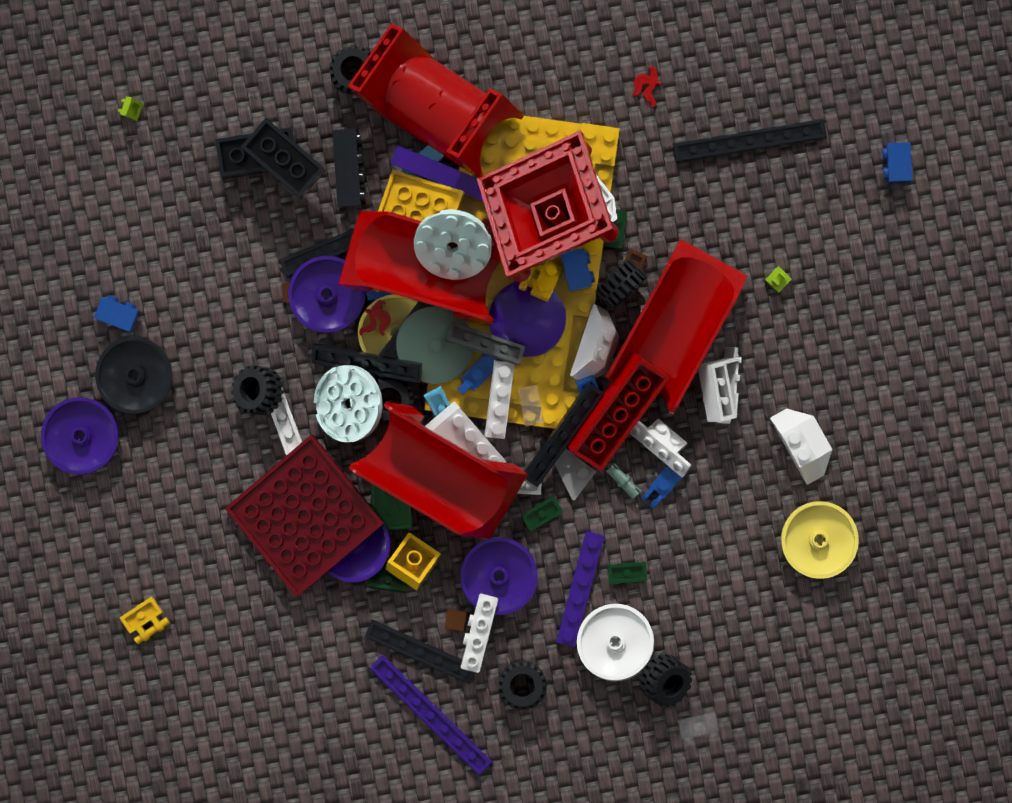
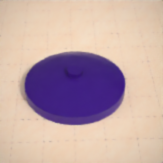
(319, 299)
(528, 319)
(79, 435)
(366, 559)
(500, 570)

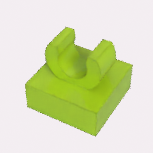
(131, 108)
(778, 279)

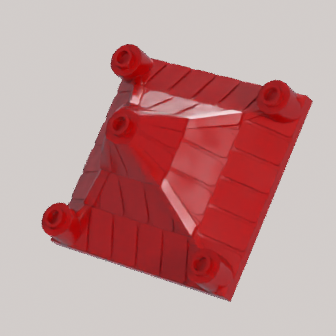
(545, 205)

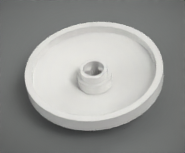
(615, 642)

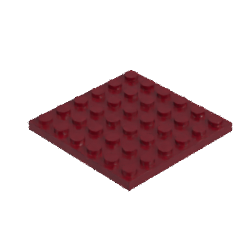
(304, 515)

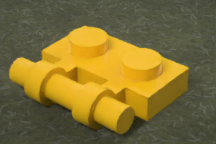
(546, 281)
(141, 615)

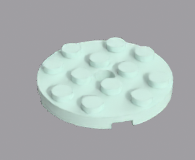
(457, 227)
(365, 399)

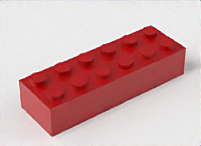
(618, 411)

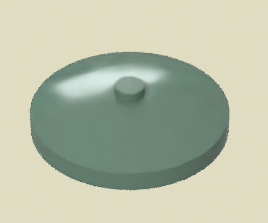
(424, 341)

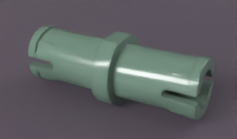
(623, 481)

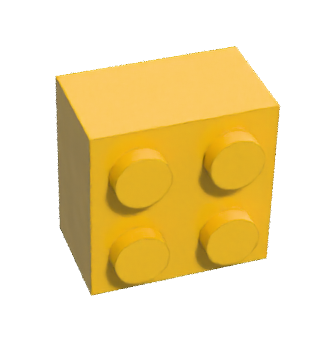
(412, 561)

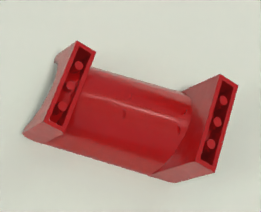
(430, 99)
(385, 261)
(682, 318)
(440, 476)

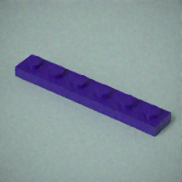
(580, 588)

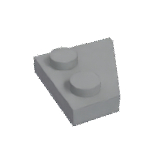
(574, 473)

